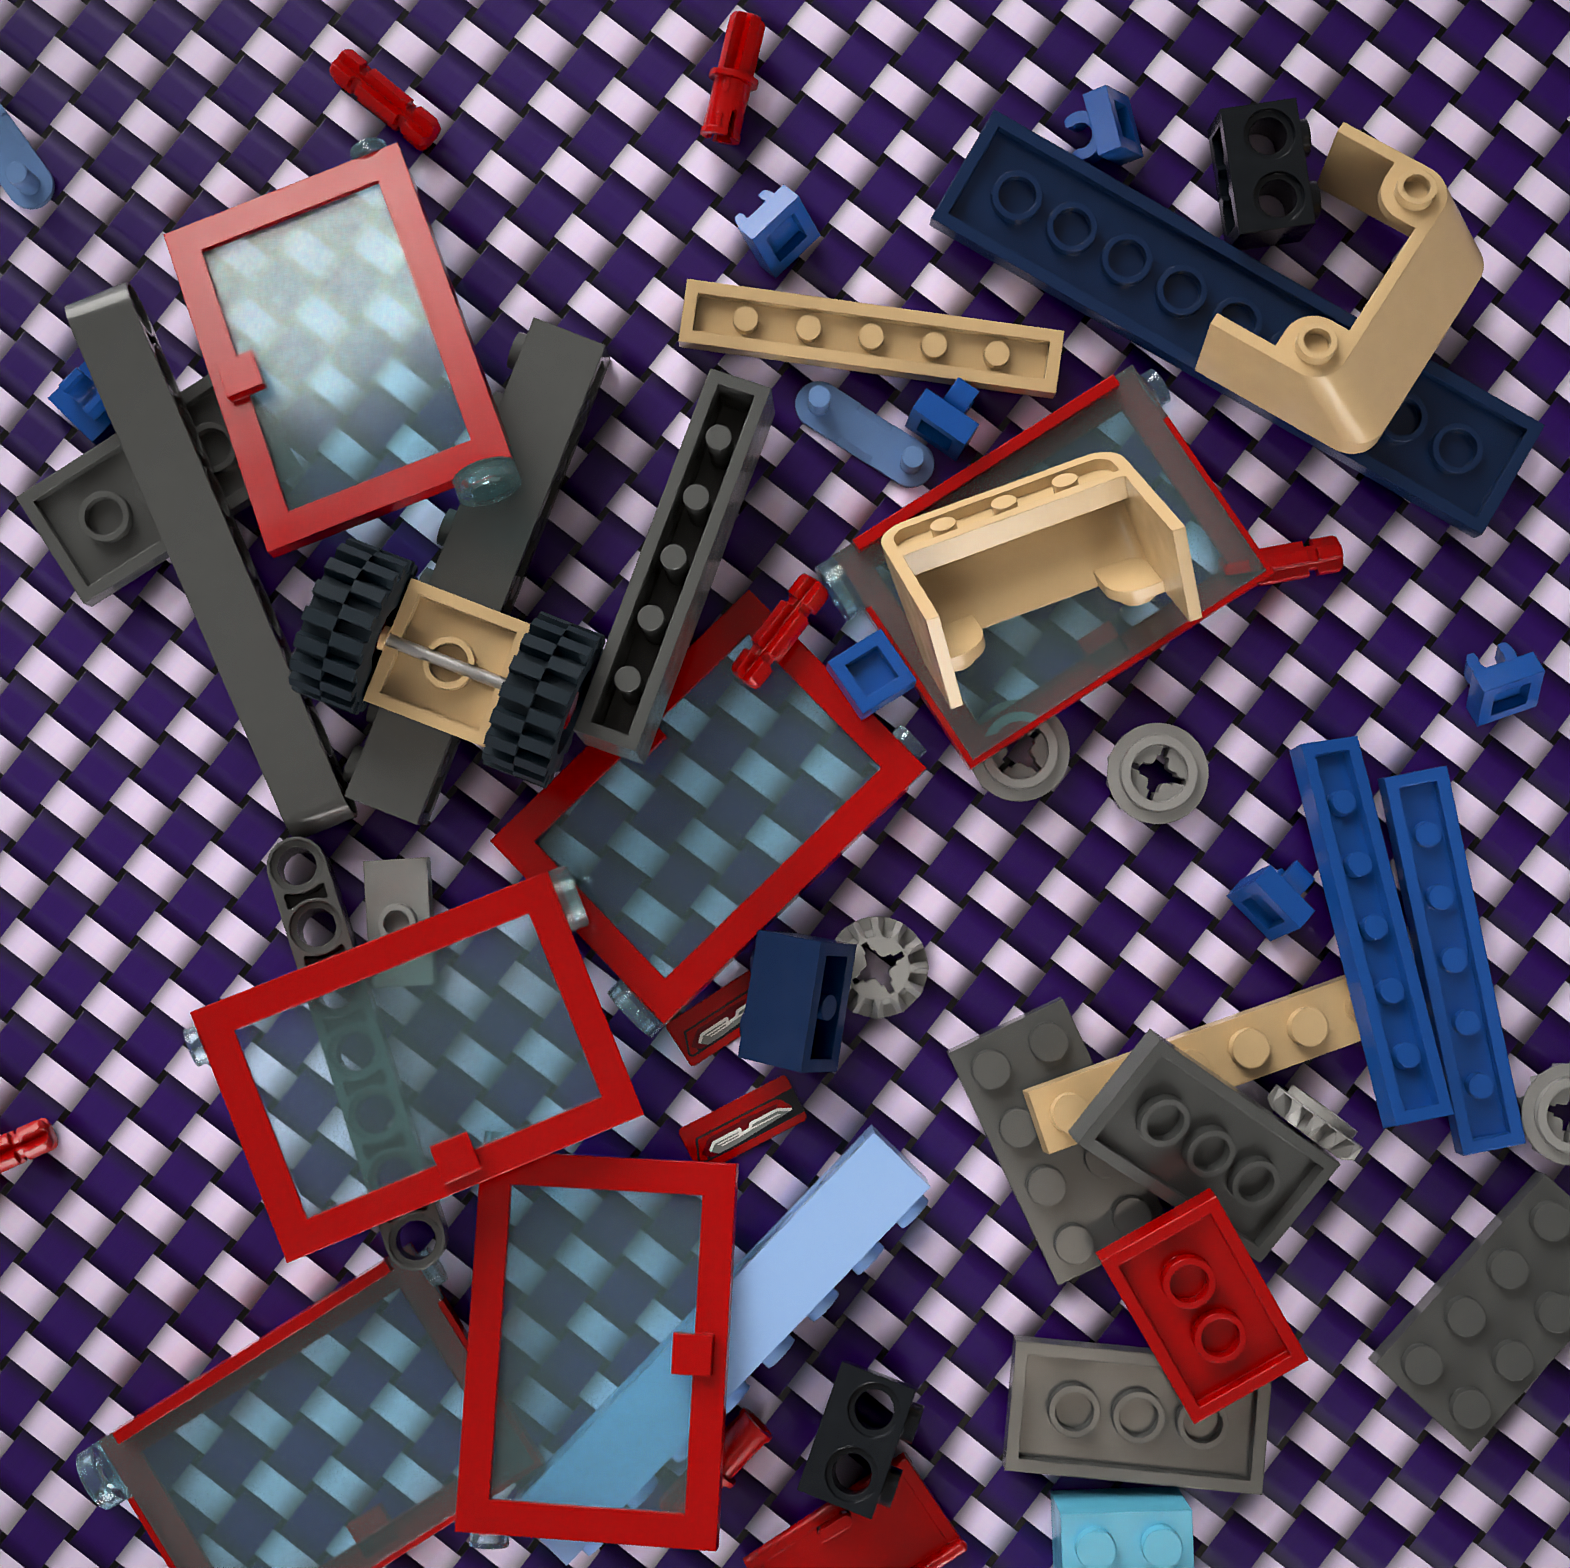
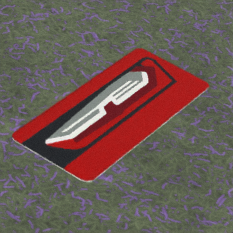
(711, 1022)
(743, 1122)

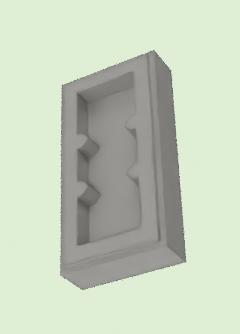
(396, 894)

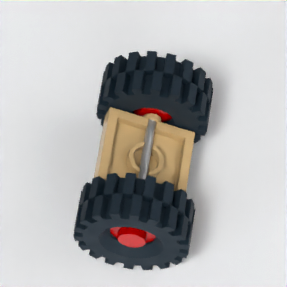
(444, 661)

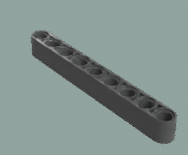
(210, 558)

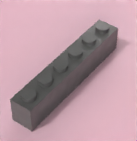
(676, 567)

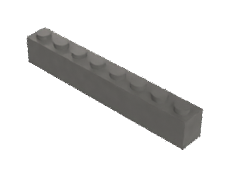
(488, 550)

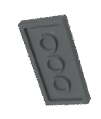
(98, 517)
(1191, 1131)
(1066, 1196)
(1489, 1317)
(1118, 1419)

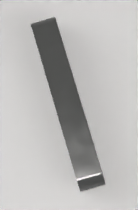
(296, 906)

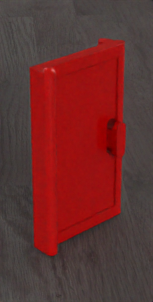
(903, 1536)

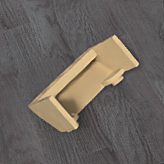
(1353, 381)
(1031, 547)

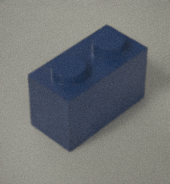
(796, 1001)

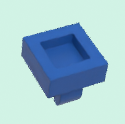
(1112, 127)
(778, 230)
(82, 405)
(945, 420)
(871, 674)
(1503, 687)
(1274, 900)

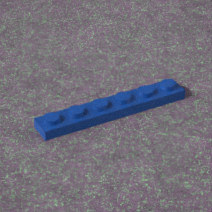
(1370, 932)
(1451, 959)

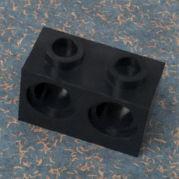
(1246, 174)
(846, 1433)

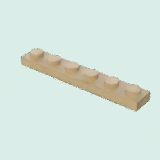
(870, 338)
(1231, 1047)

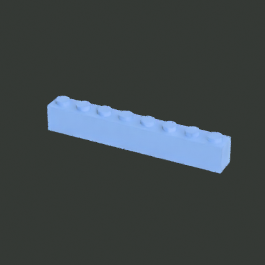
(805, 1257)

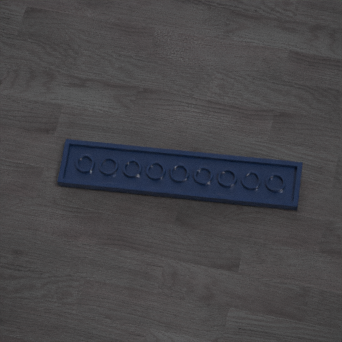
(1168, 279)

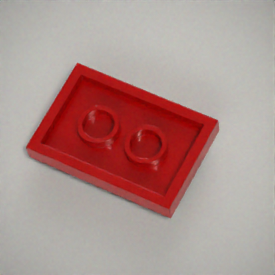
(1202, 1305)

